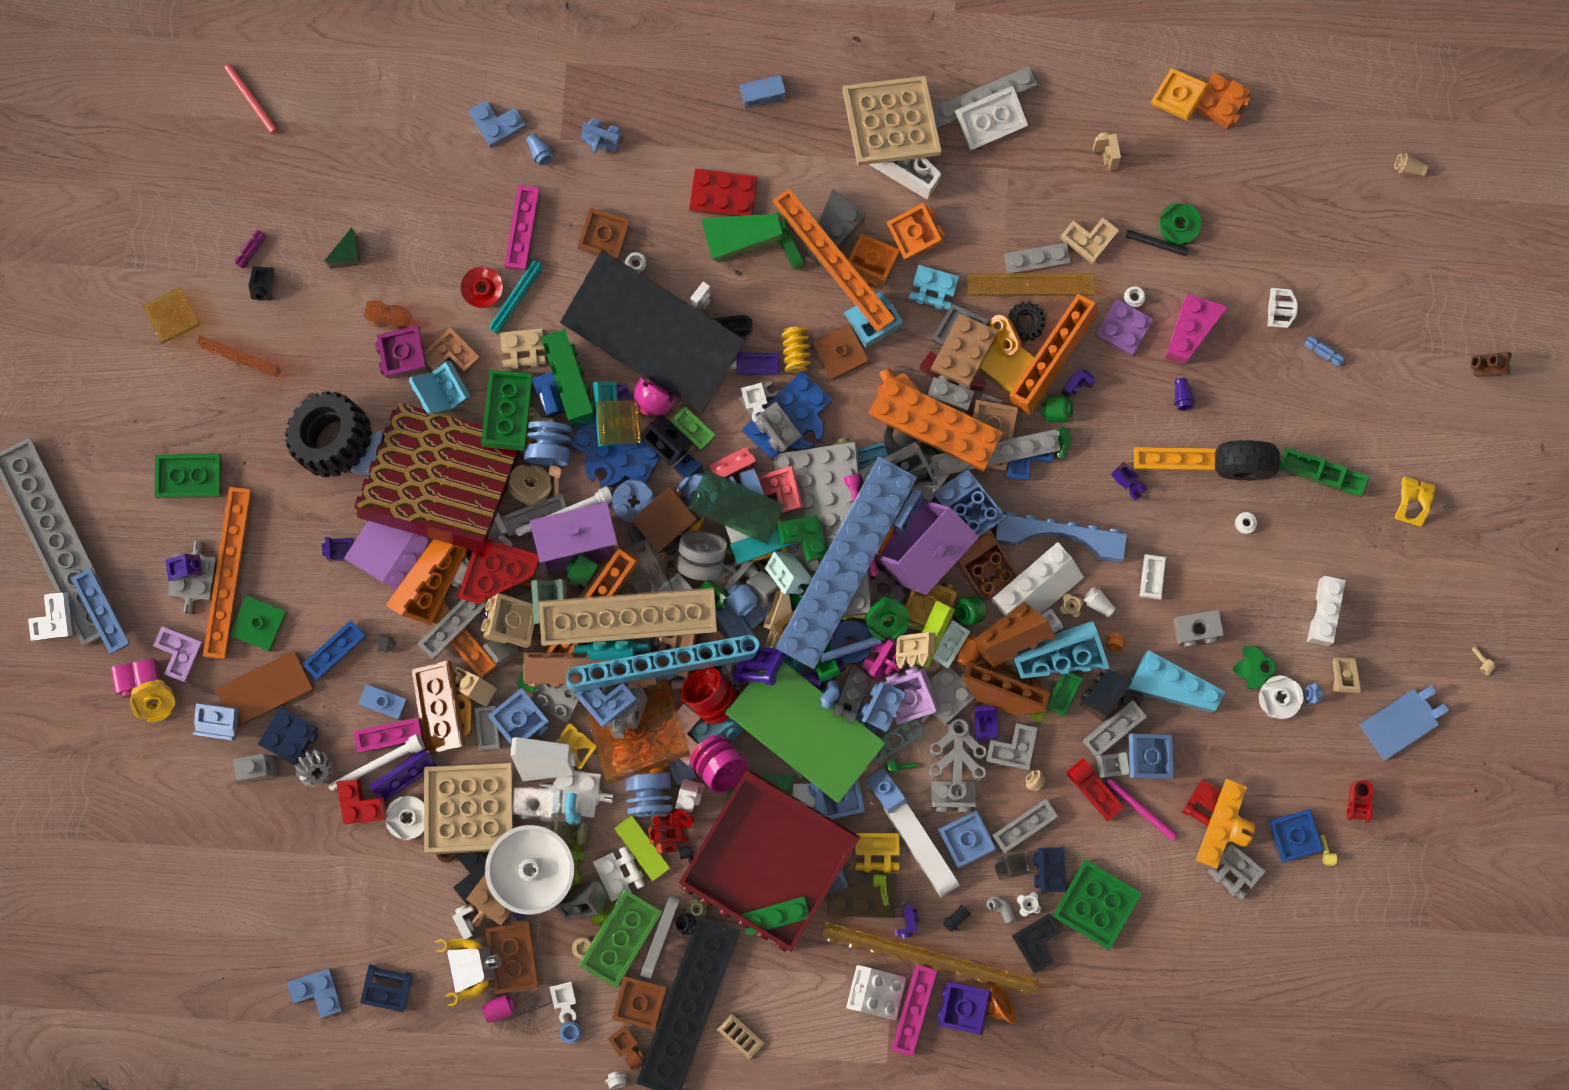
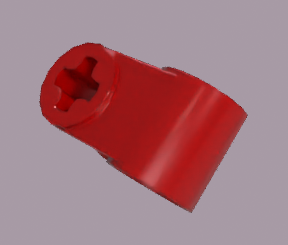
(1360, 803)

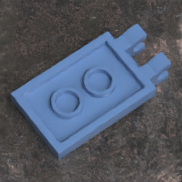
(1402, 722)

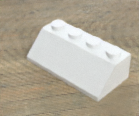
(1040, 583)

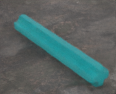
(515, 297)

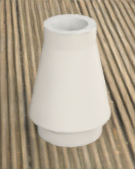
(1098, 601)

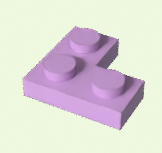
(183, 649)

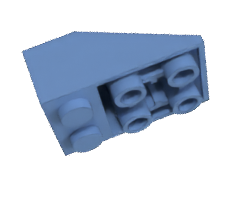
(970, 502)

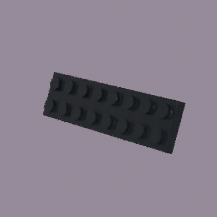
(688, 1005)

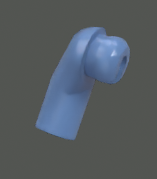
(830, 695)

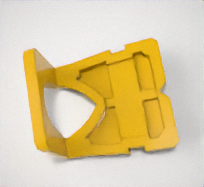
(1413, 490)
(576, 741)

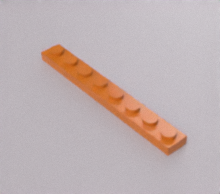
(833, 260)
(227, 573)

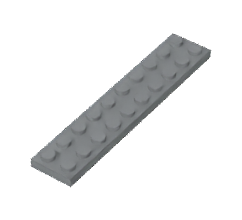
(49, 529)

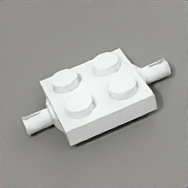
(586, 787)

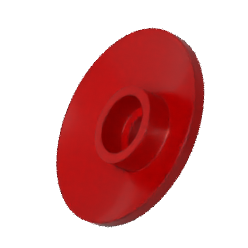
(481, 277)

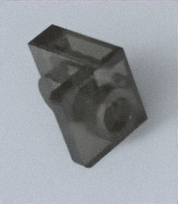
(1012, 865)

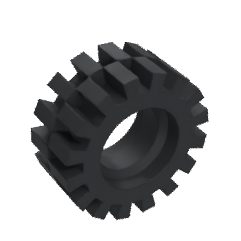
(1035, 313)

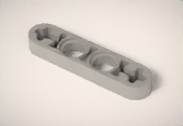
(660, 936)

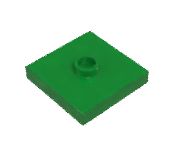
(257, 623)

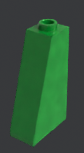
(741, 234)

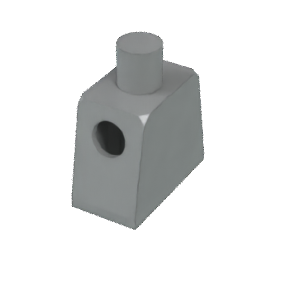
(631, 717)
(255, 768)

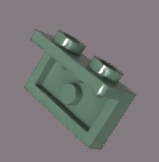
(546, 590)

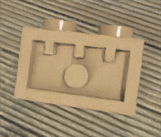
(1108, 143)

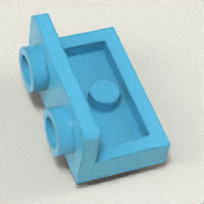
(728, 728)

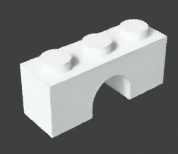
(1329, 601)

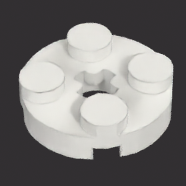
(1291, 703)
(394, 817)

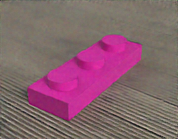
(386, 735)

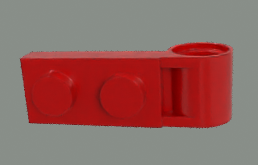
(1094, 789)

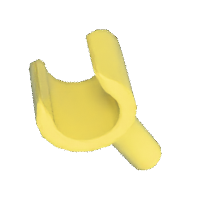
(1328, 859)

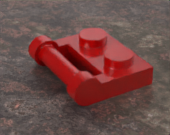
(1204, 795)

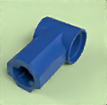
(547, 390)

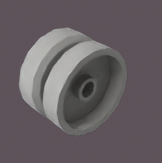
(701, 555)

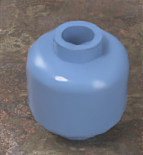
(742, 599)

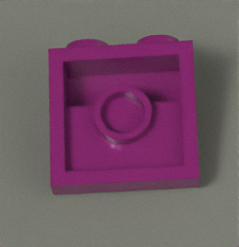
(400, 352)

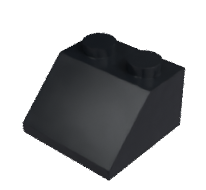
(1105, 693)

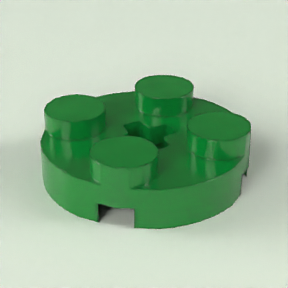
(1180, 212)
(883, 609)

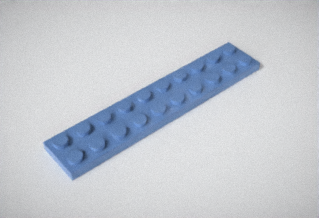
(846, 562)

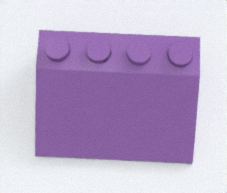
(386, 553)

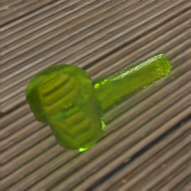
(880, 881)

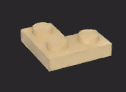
(1089, 244)

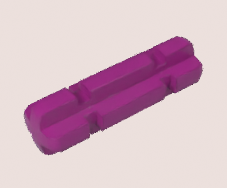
(250, 249)

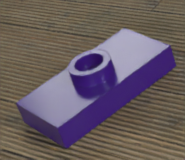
(758, 364)

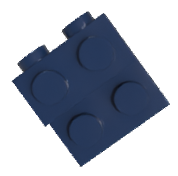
(288, 736)

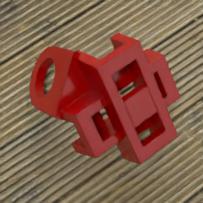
(671, 822)

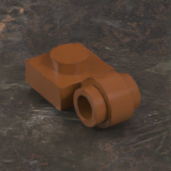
(623, 1043)

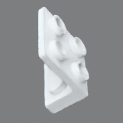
(876, 992)

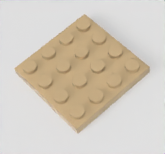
(891, 120)
(466, 807)

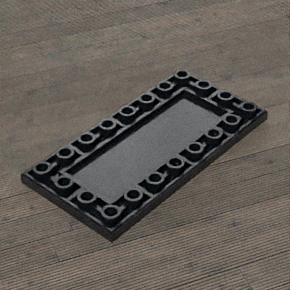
(652, 331)

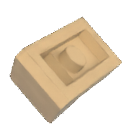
(1345, 675)

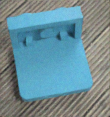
(440, 390)

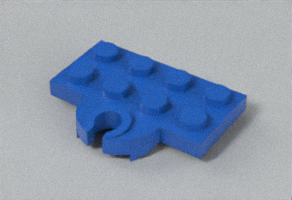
(802, 403)
(619, 462)

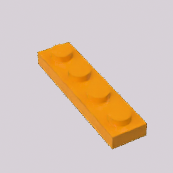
(1174, 459)

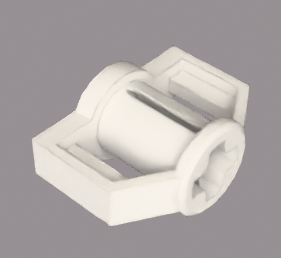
(1272, 310)

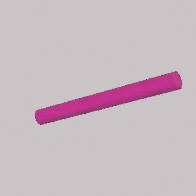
(1168, 832)

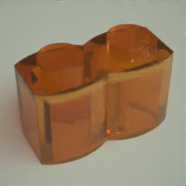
(392, 316)

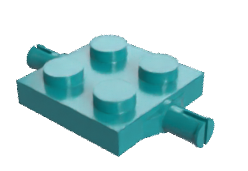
(611, 649)

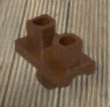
(1491, 364)

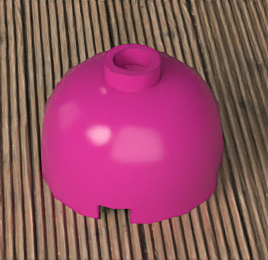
(653, 398)

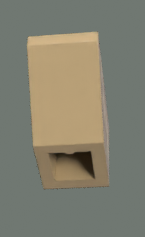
(473, 686)

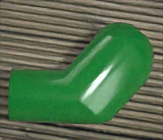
(1064, 442)

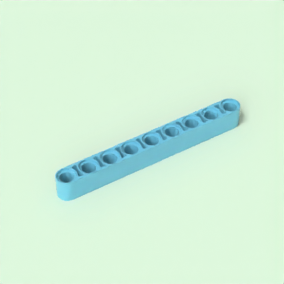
(654, 670)

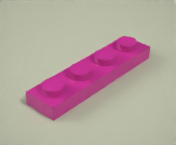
(522, 228)
(914, 1010)

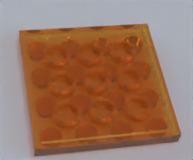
(650, 745)

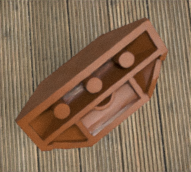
(1005, 688)

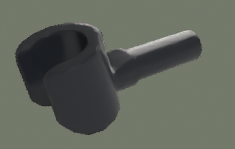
(685, 852)

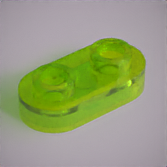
(577, 856)

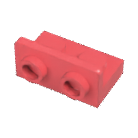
(734, 464)

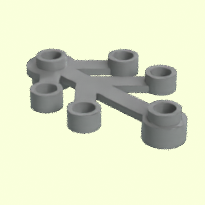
(958, 756)

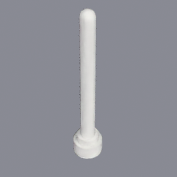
(601, 496)
(414, 744)

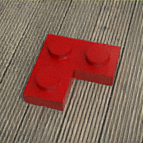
(354, 807)

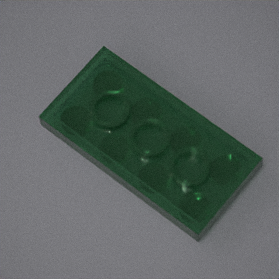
(736, 506)

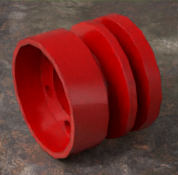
(708, 694)

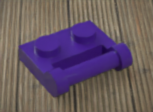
(766, 660)

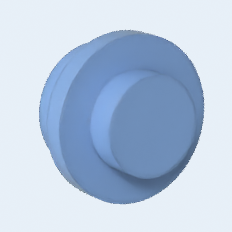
(570, 1032)

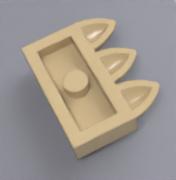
(914, 648)

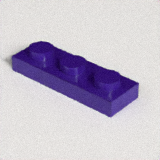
(402, 775)

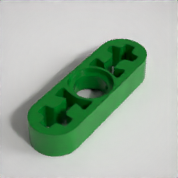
(791, 250)

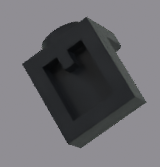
(261, 283)

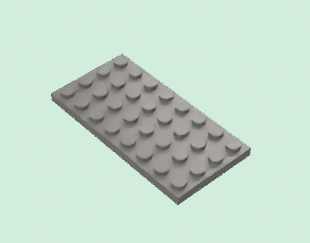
(825, 494)

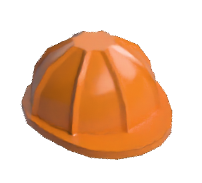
(1001, 1006)

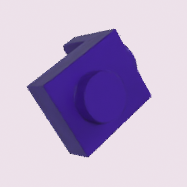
(336, 548)
(986, 723)
(910, 917)

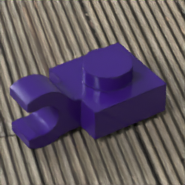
(1128, 478)

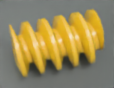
(795, 349)

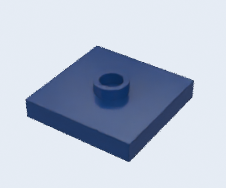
(1295, 836)

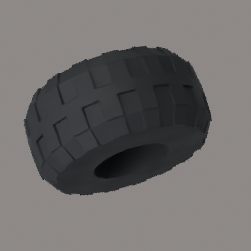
(1247, 460)

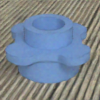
(1313, 694)

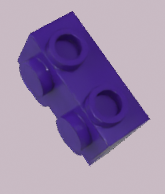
(964, 1008)

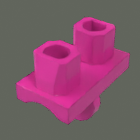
(885, 661)

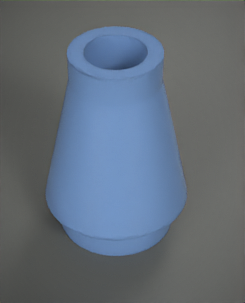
(540, 151)

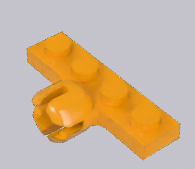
(1225, 825)

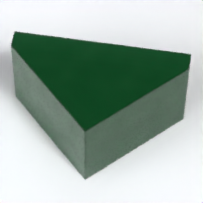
(345, 253)

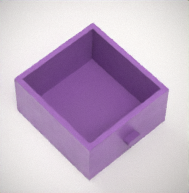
(574, 532)
(928, 547)

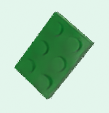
(187, 476)

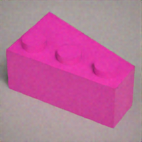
(1192, 326)

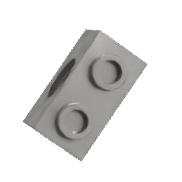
(1208, 620)

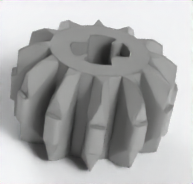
(314, 768)

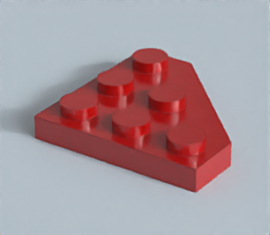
(496, 571)

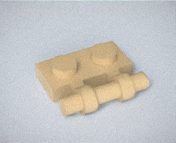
(522, 342)

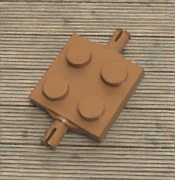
(487, 905)

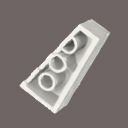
(914, 174)

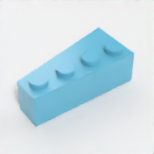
(1070, 651)
(1171, 683)

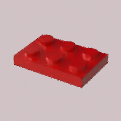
(722, 193)

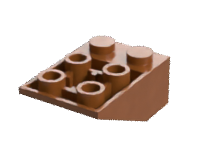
(986, 566)

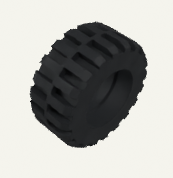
(313, 418)

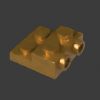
(921, 605)

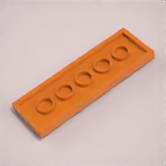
(935, 423)

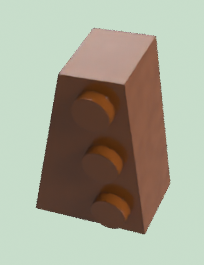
(1012, 634)

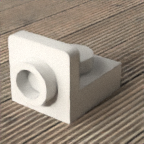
(464, 925)

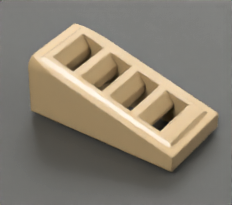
(728, 1036)

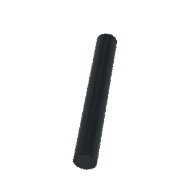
(1156, 242)

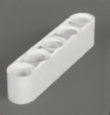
(923, 850)

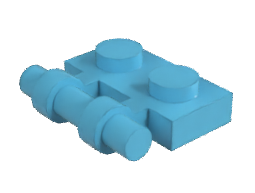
(936, 282)

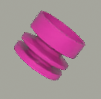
(718, 763)

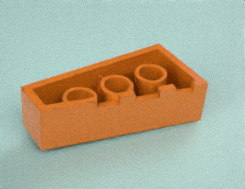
(428, 582)

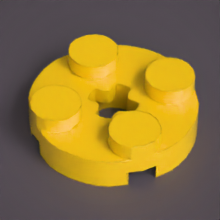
(152, 690)

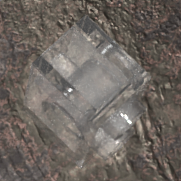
(525, 803)

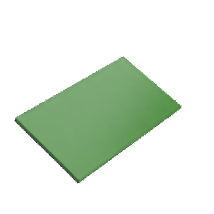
(805, 734)

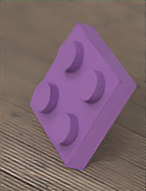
(1124, 327)

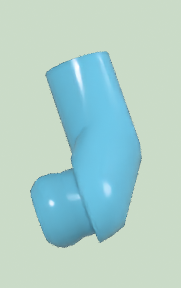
(570, 805)

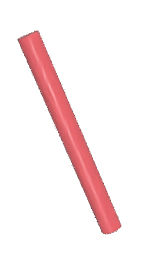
(250, 98)

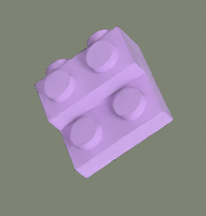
(918, 698)

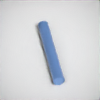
(849, 649)

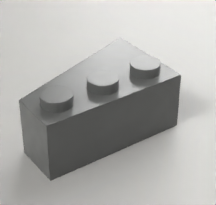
(839, 221)
(911, 460)

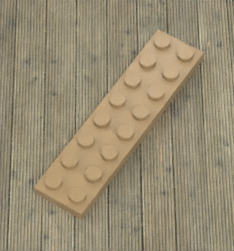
(627, 616)

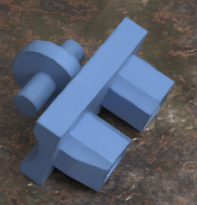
(600, 138)

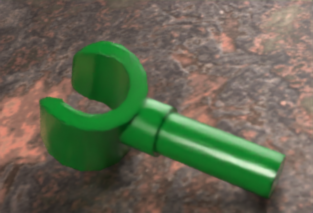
(892, 766)

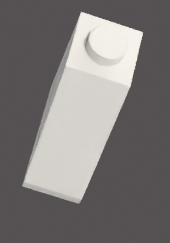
(542, 759)

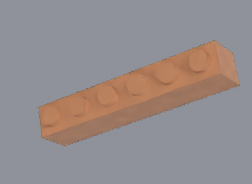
(553, 669)

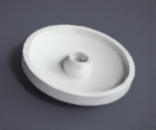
(529, 869)

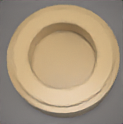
(580, 947)

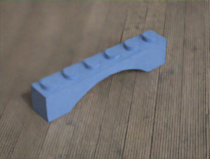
(1104, 544)

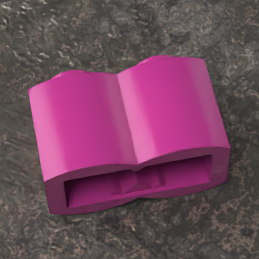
(134, 674)

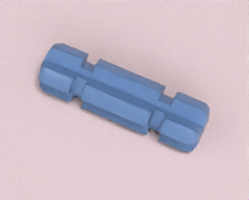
(1324, 351)

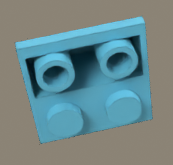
(863, 328)

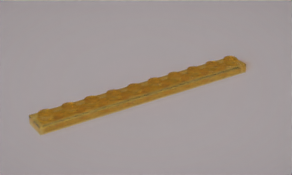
(937, 960)

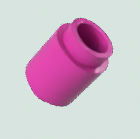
(498, 1009)

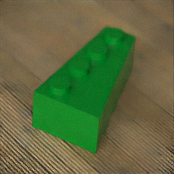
(568, 378)

